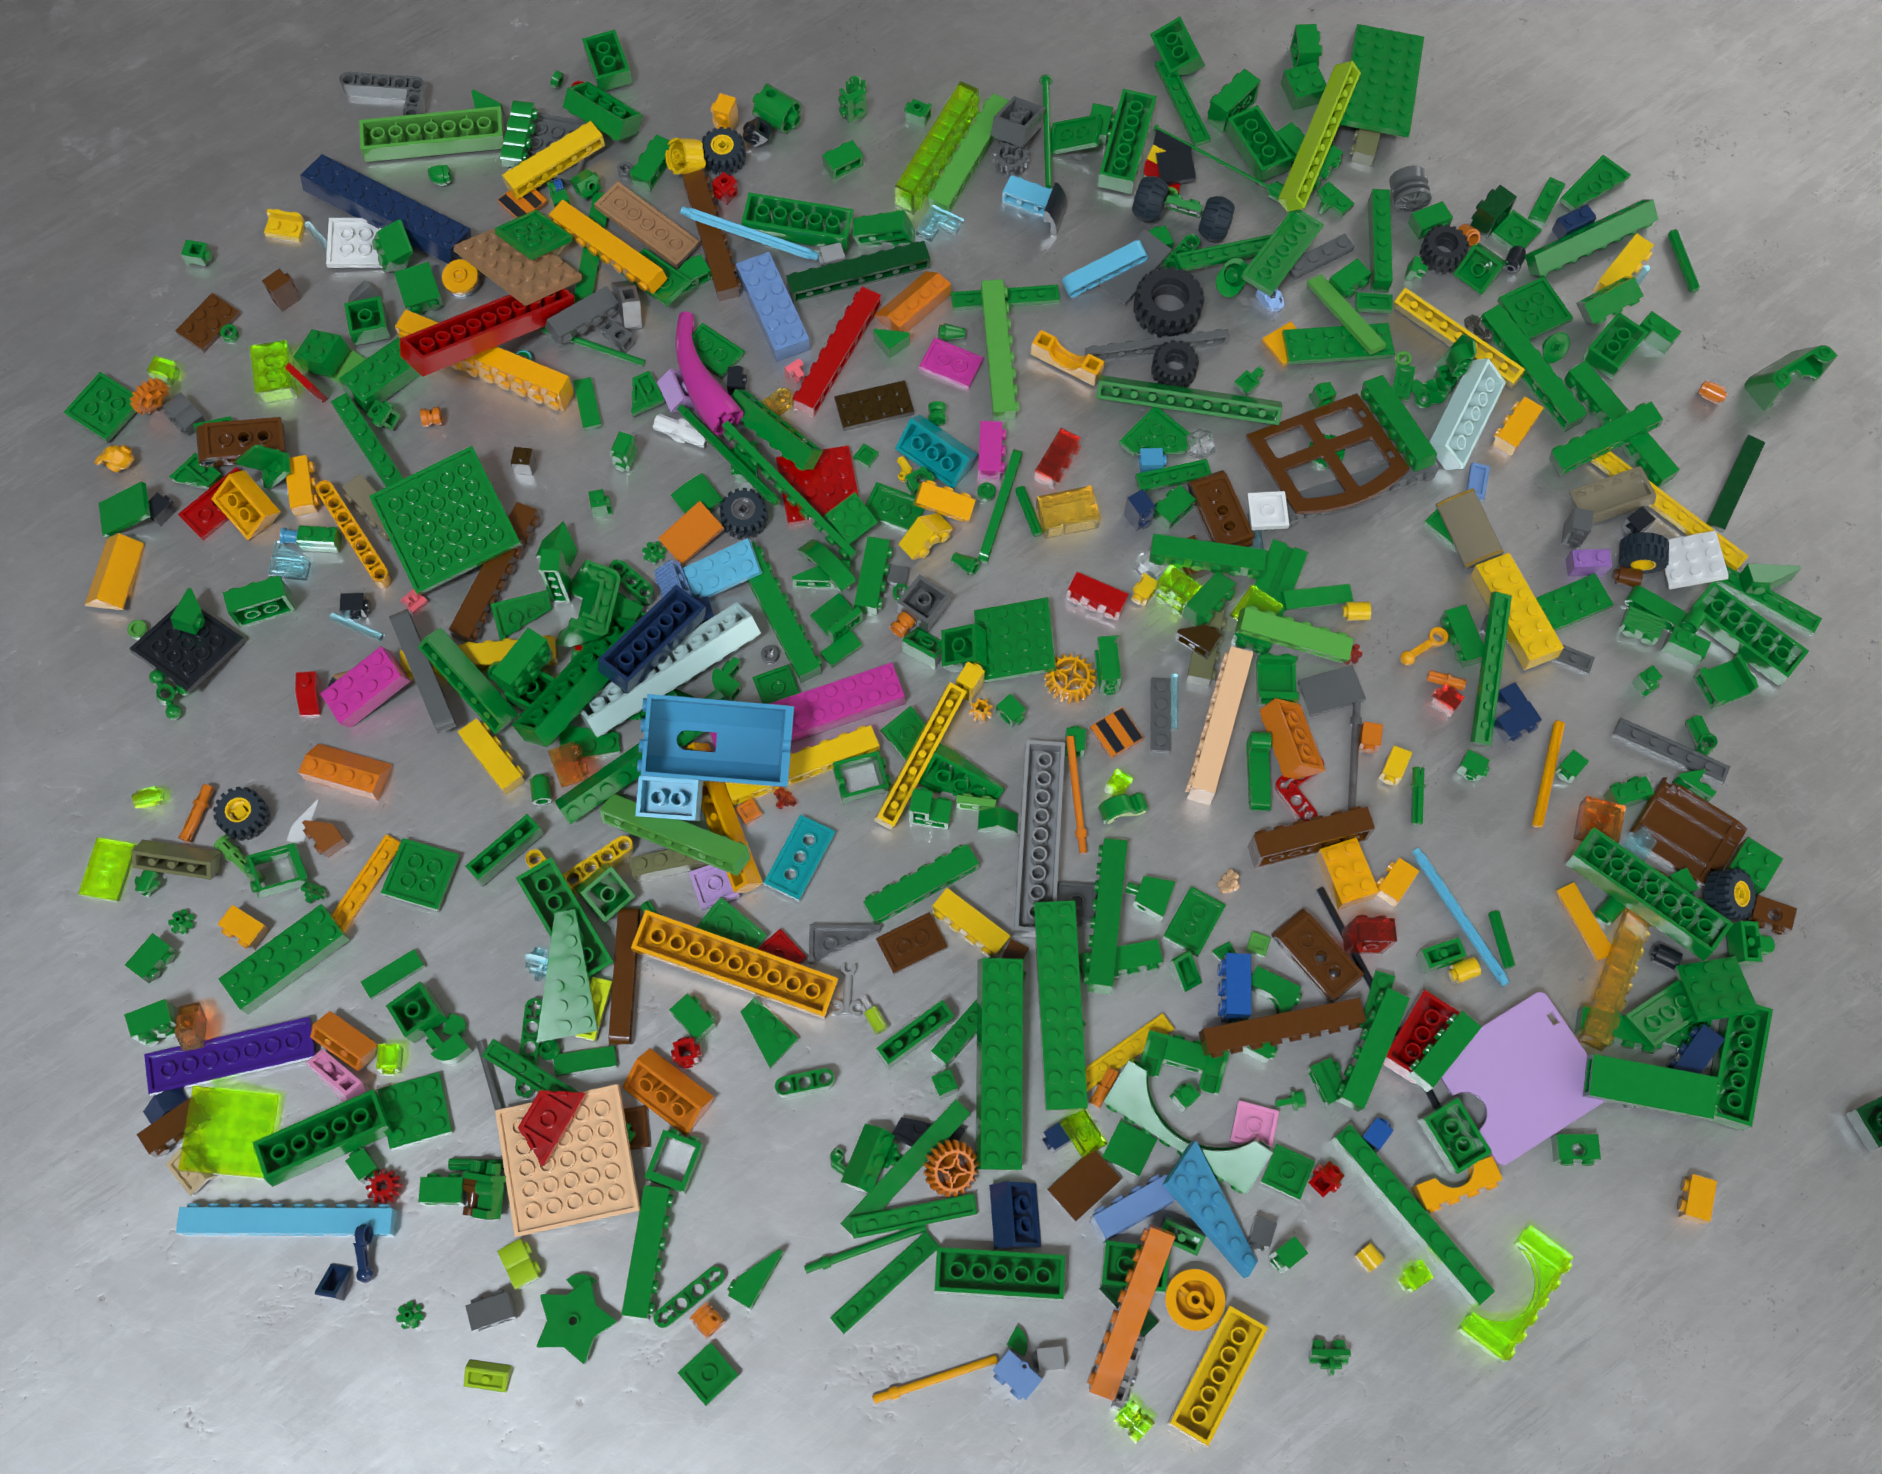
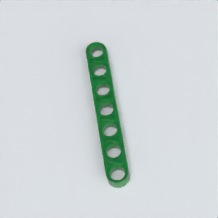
(1000, 506)

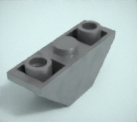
(629, 304)

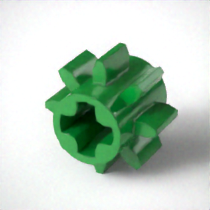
(854, 84)

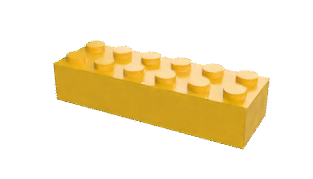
(1528, 627)
(1217, 1376)

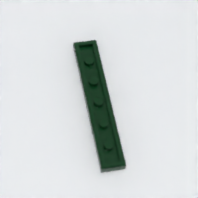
(1735, 483)

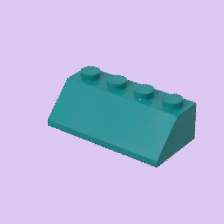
(936, 450)

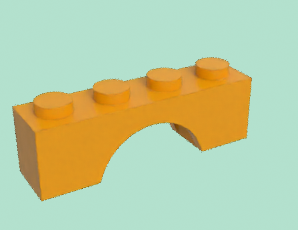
(1086, 368)
(1480, 1175)

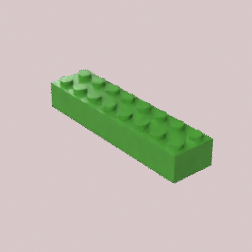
(432, 134)

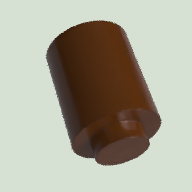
(1627, 576)

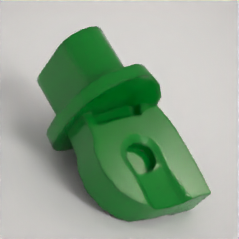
(1296, 1099)

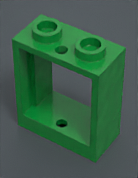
(289, 851)

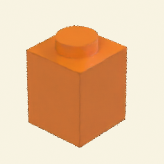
(1370, 737)

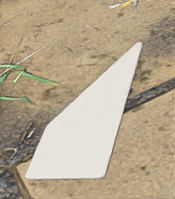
(296, 832)

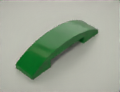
(827, 563)

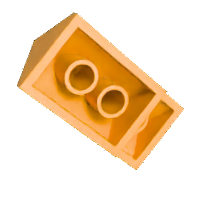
(115, 573)

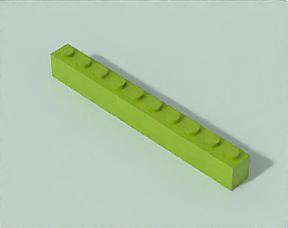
(1319, 136)

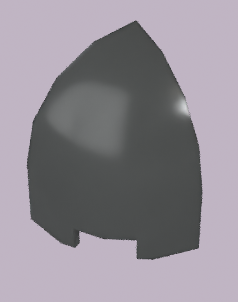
(363, 291)

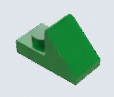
(1692, 782)

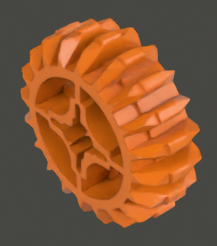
(957, 1177)

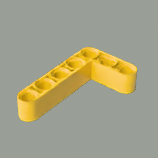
(595, 859)

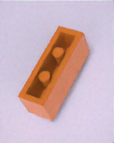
(343, 1040)

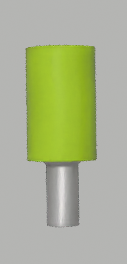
(874, 1017)

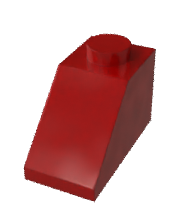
(308, 693)

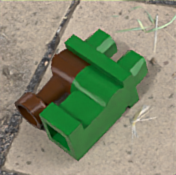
(485, 1189)

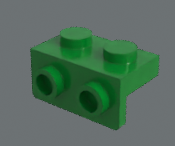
(852, 105)

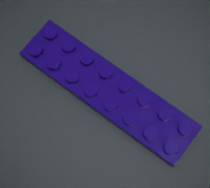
(230, 1056)

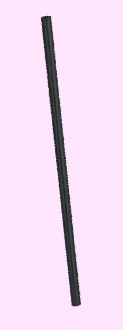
(1361, 965)

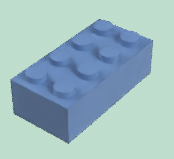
(1131, 1210)

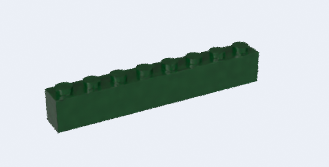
(858, 271)

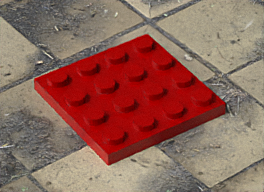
(821, 487)

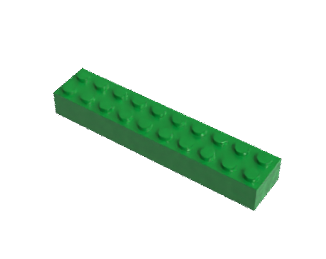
(1060, 1006)
(999, 1064)

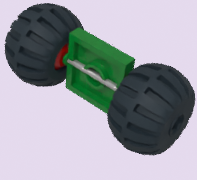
(1152, 197)

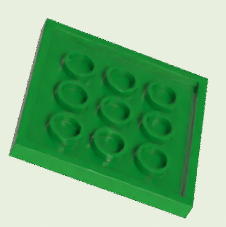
(1017, 639)

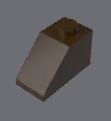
(1199, 639)

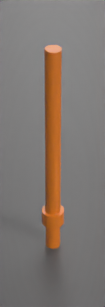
(1080, 833)

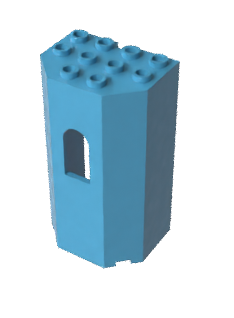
(750, 740)

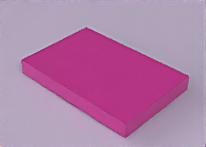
(951, 363)

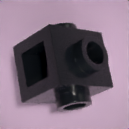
(756, 131)

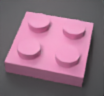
(1253, 1122)

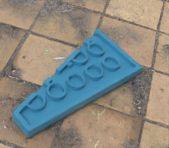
(1203, 1200)

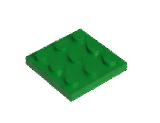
(533, 234)
(1535, 308)
(102, 407)
(420, 874)
(1716, 989)
(416, 1110)

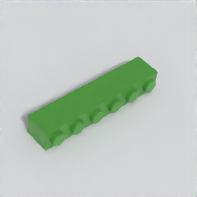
(1294, 635)

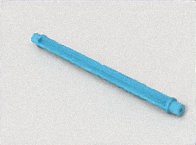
(749, 233)
(1460, 917)

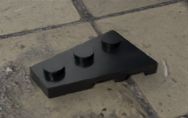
(910, 1130)

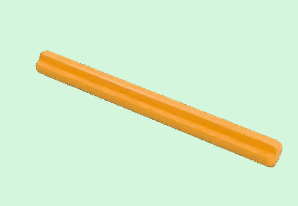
(1548, 774)

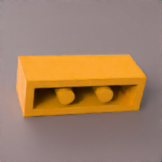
(1517, 425)
(302, 486)
(944, 501)

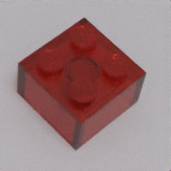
(1369, 935)

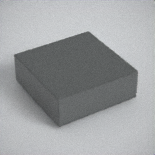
(897, 575)

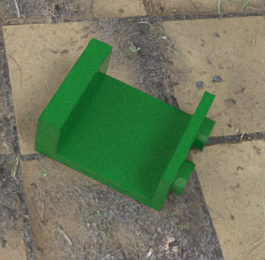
(1726, 682)

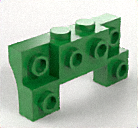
(1184, 1055)

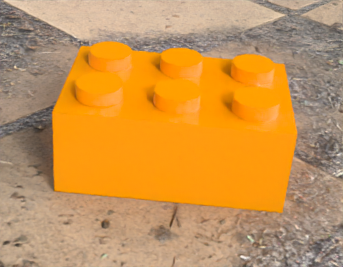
(1347, 873)

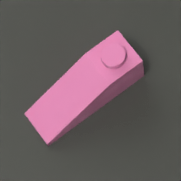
(336, 1076)

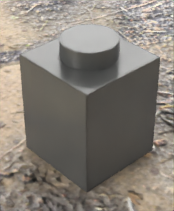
(1261, 1233)

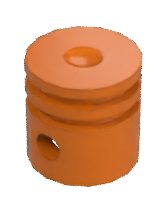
(707, 1320)

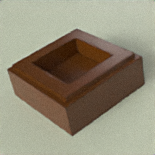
(1015, 950)

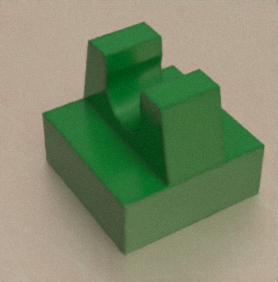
(1415, 269)

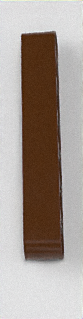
(624, 978)

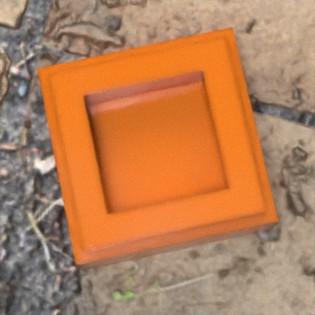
(748, 811)

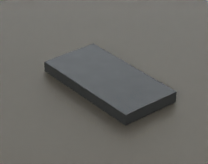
(1125, 284)

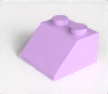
(674, 390)

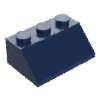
(1015, 1215)

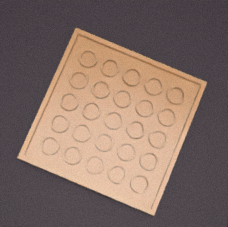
(586, 1174)

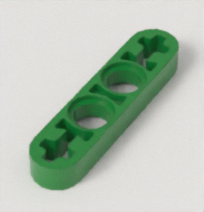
(687, 1294)

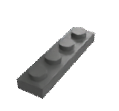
(1321, 256)
(1160, 715)

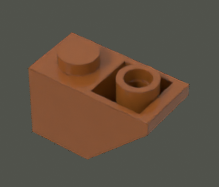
(326, 836)

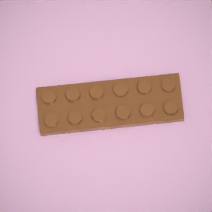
(647, 224)

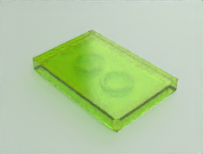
(107, 870)

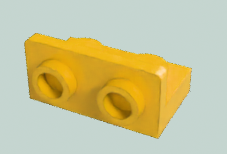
(284, 225)

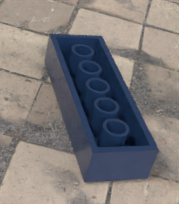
(651, 639)

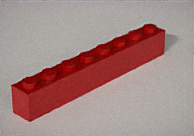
(837, 351)

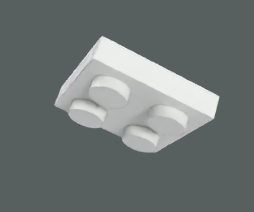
(1267, 510)

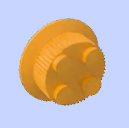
(1195, 1300)

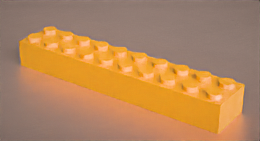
(505, 369)
(734, 964)

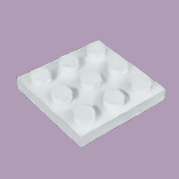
(351, 244)
(1695, 560)

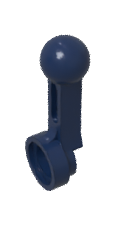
(363, 1237)

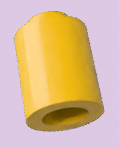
(1356, 611)
(1464, 970)

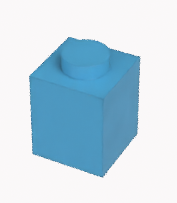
(1151, 459)

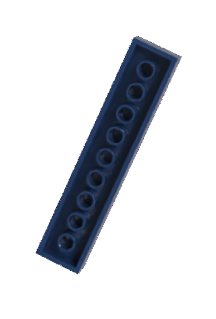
(382, 206)

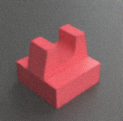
(794, 370)
(414, 602)

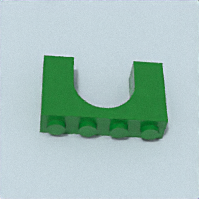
(1282, 995)

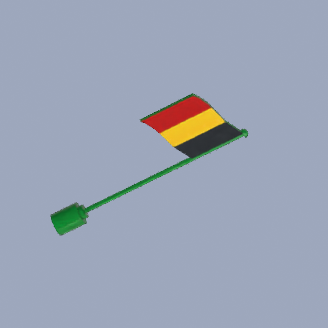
(1166, 141)

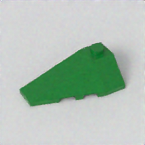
(956, 775)

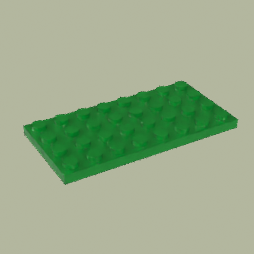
(1387, 81)

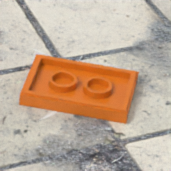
(691, 533)

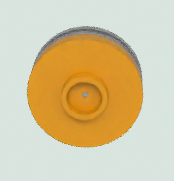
(461, 279)

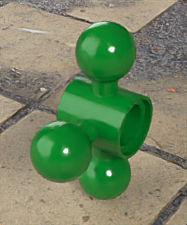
(172, 711)

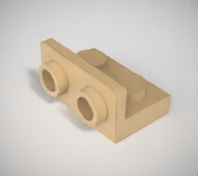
(190, 1181)

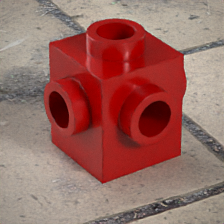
(725, 188)
(686, 1045)
(1326, 1178)

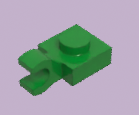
(1249, 381)

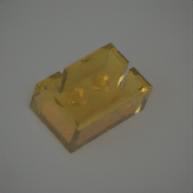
(1070, 507)

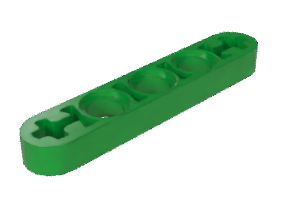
(526, 1038)

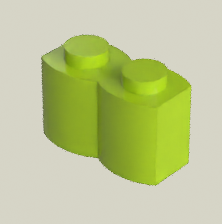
(519, 1264)

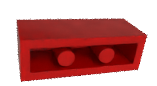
(1097, 596)

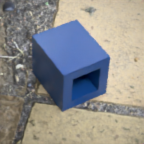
(1377, 1133)

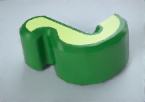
(1122, 806)

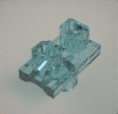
(536, 963)

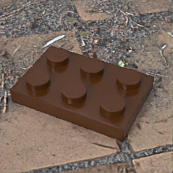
(204, 324)

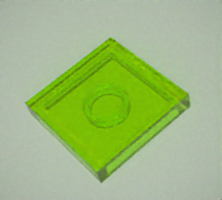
(1258, 599)
(1083, 1133)

